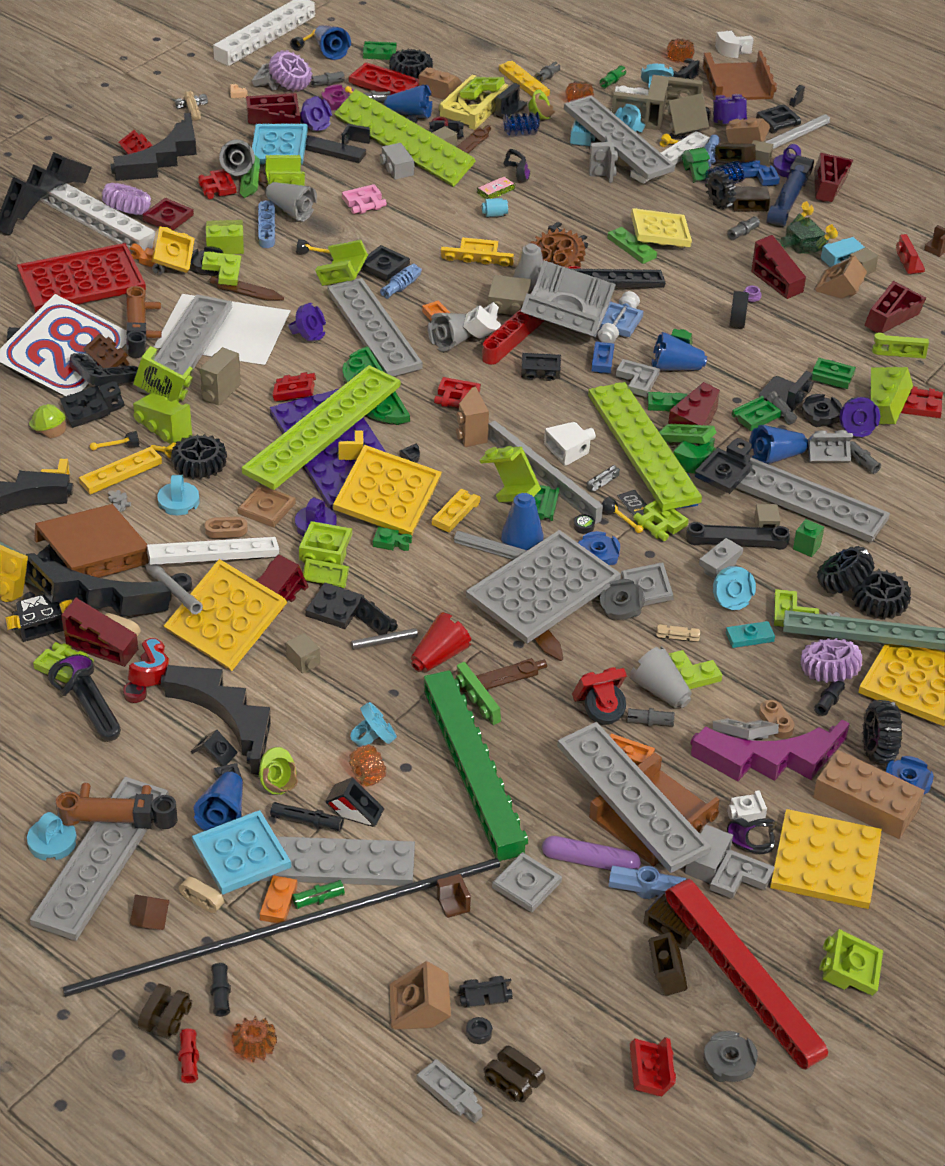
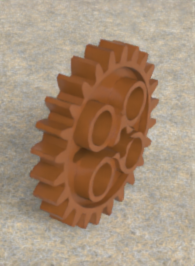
(561, 248)

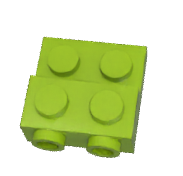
(325, 543)
(851, 962)

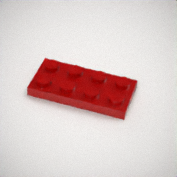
(382, 79)

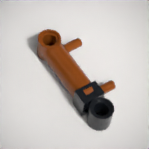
(136, 321)
(140, 811)

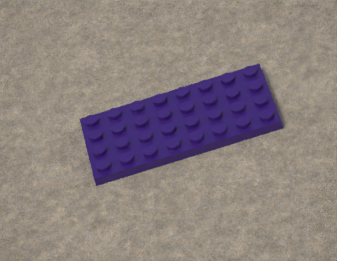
(324, 469)

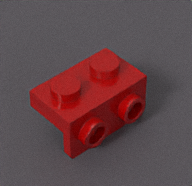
(909, 255)
(652, 1066)

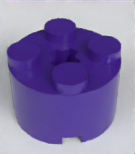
(729, 108)

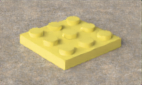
(661, 228)

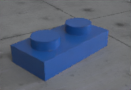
(603, 357)

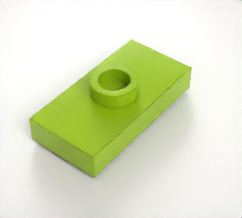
(326, 572)

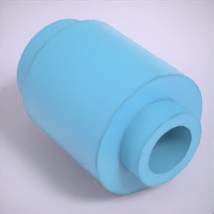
(495, 207)

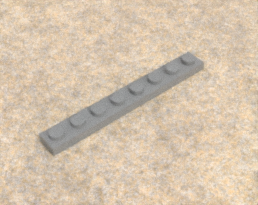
(548, 474)

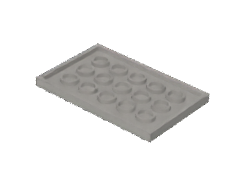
(542, 586)

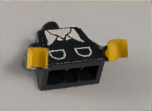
(37, 616)

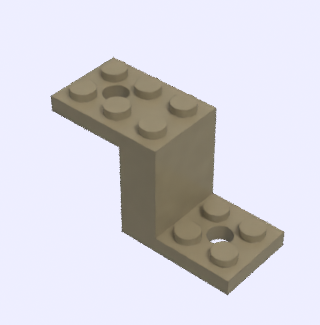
(655, 103)

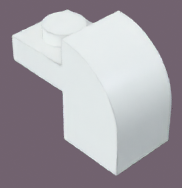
(732, 46)
(482, 321)

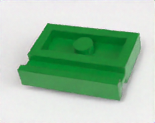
(379, 50)
(833, 373)
(756, 413)
(546, 502)

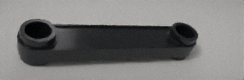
(745, 536)

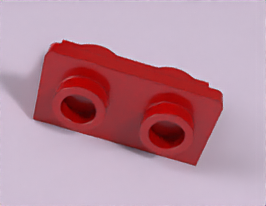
(134, 142)

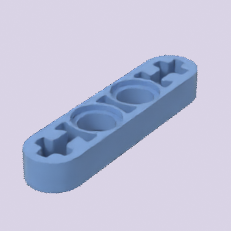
(266, 220)

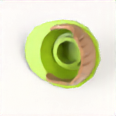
(540, 104)
(49, 421)
(277, 771)

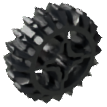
(410, 62)
(199, 456)
(845, 570)
(882, 594)
(882, 731)

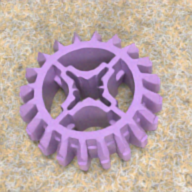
(290, 70)
(126, 198)
(831, 660)

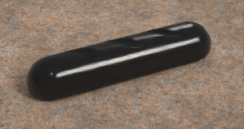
(97, 708)

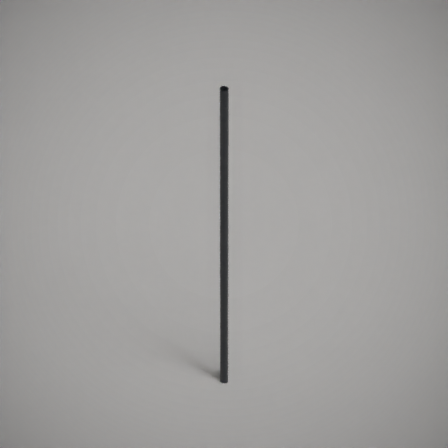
(273, 929)

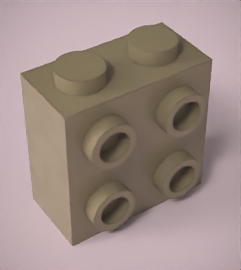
(688, 114)
(508, 293)
(220, 376)

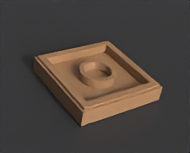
(266, 505)

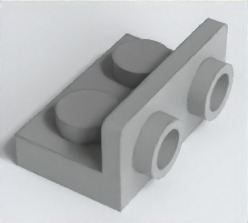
(263, 77)

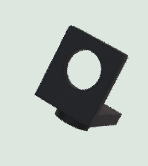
(356, 133)
(217, 747)

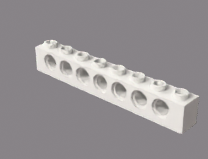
(263, 31)
(99, 216)

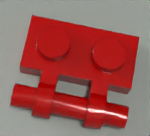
(220, 182)
(294, 386)
(455, 389)
(923, 406)

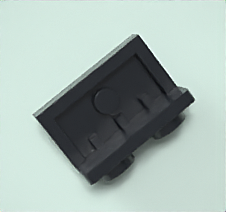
(509, 102)
(541, 366)

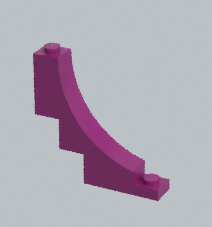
(736, 756)

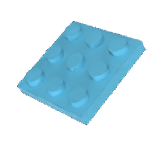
(279, 140)
(241, 852)

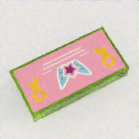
(496, 188)

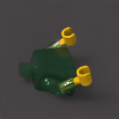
(805, 235)

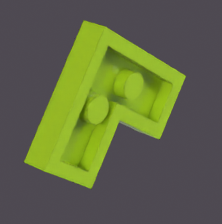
(481, 84)
(227, 264)
(787, 601)
(697, 674)

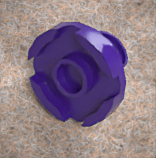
(316, 114)
(784, 162)
(308, 322)
(859, 416)
(314, 512)

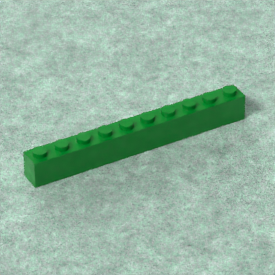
(474, 766)

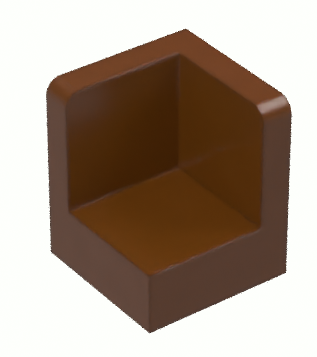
(937, 244)
(453, 895)
(149, 912)

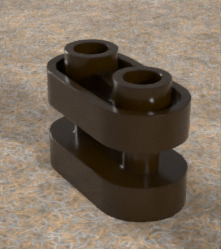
(170, 1021)
(514, 1074)

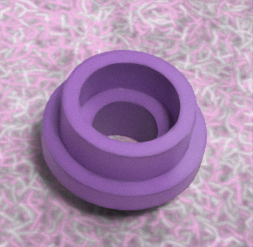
(754, 293)

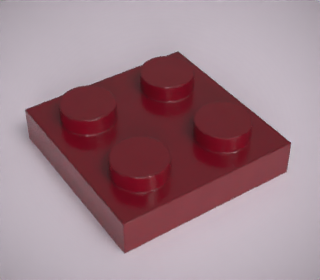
(168, 214)

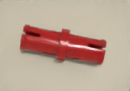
(188, 1056)

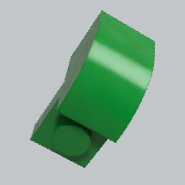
(697, 162)
(693, 456)

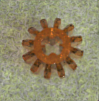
(680, 49)
(578, 90)
(367, 765)
(254, 1039)

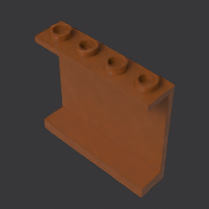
(747, 78)
(94, 541)
(688, 804)

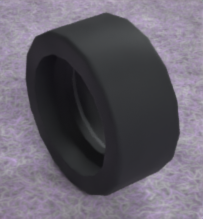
(739, 309)

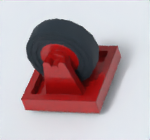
(602, 695)

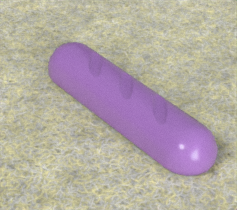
(589, 853)

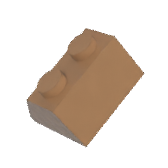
(440, 83)
(747, 130)
(842, 278)
(472, 419)
(420, 998)

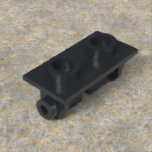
(455, 126)
(374, 617)
(495, 989)

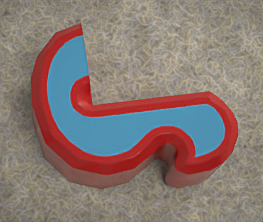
(152, 666)

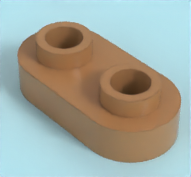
(226, 527)
(774, 712)

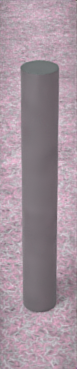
(385, 638)

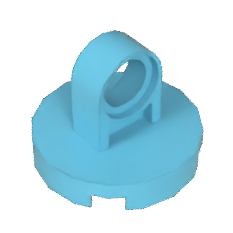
(655, 69)
(631, 116)
(178, 496)
(734, 587)
(374, 727)
(51, 838)

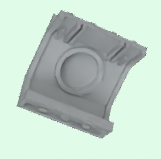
(569, 299)

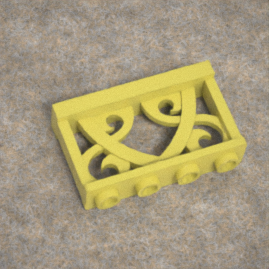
(472, 115)

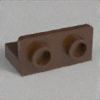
(105, 353)

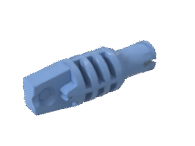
(710, 147)
(401, 280)

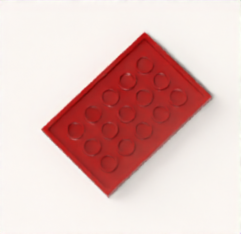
(81, 276)

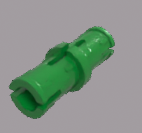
(612, 77)
(302, 899)

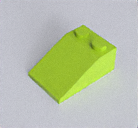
(226, 235)

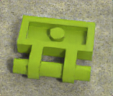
(667, 520)
(49, 657)

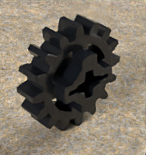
(720, 189)

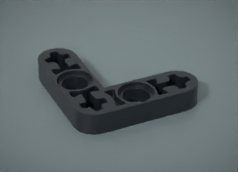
(99, 376)

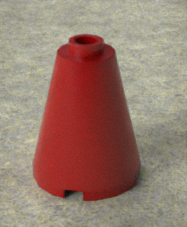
(440, 643)

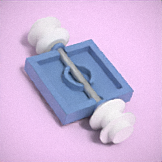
(621, 318)

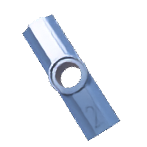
(645, 882)

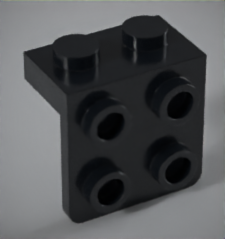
(789, 391)

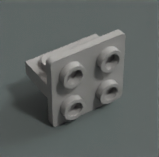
(603, 159)
(829, 447)

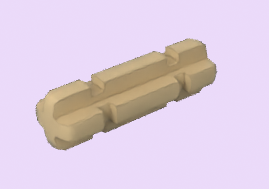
(192, 105)
(678, 632)

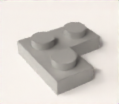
(642, 376)
(747, 730)
(737, 869)

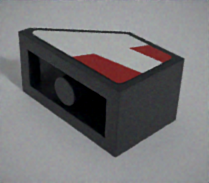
(354, 803)

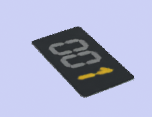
(633, 502)

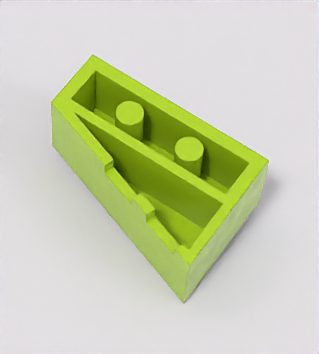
(890, 391)
(164, 417)

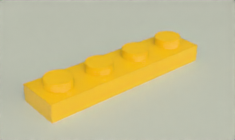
(523, 78)
(120, 470)

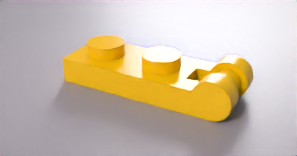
(455, 510)

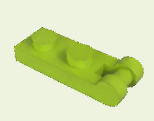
(900, 346)

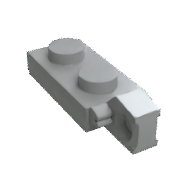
(450, 1090)

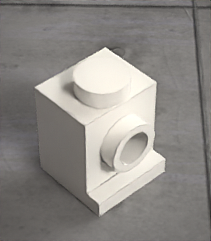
(748, 807)

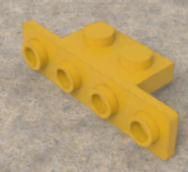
(478, 251)

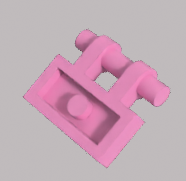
(358, 197)

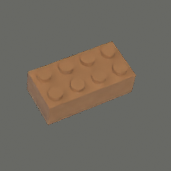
(868, 794)

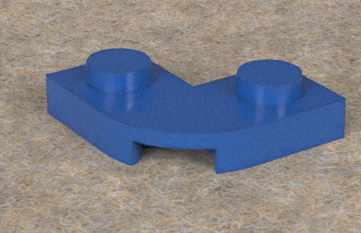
(766, 175)

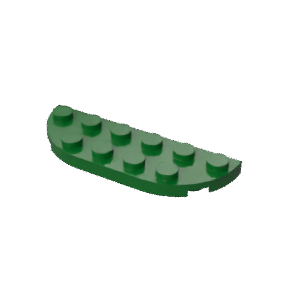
(389, 410)

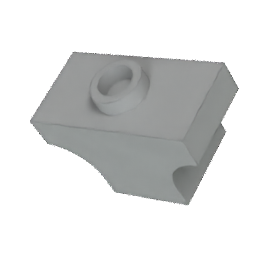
(720, 557)

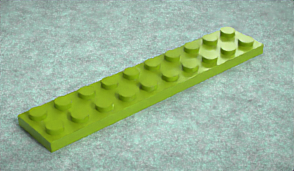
(391, 128)
(320, 427)
(644, 446)

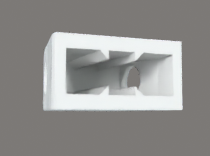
(568, 441)

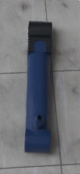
(797, 178)

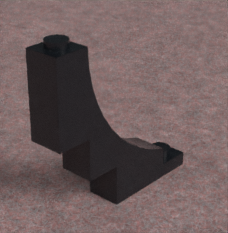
(163, 154)
(25, 194)
(34, 489)
(125, 598)
(207, 689)

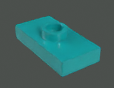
(750, 634)

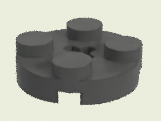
(626, 609)
(723, 1068)

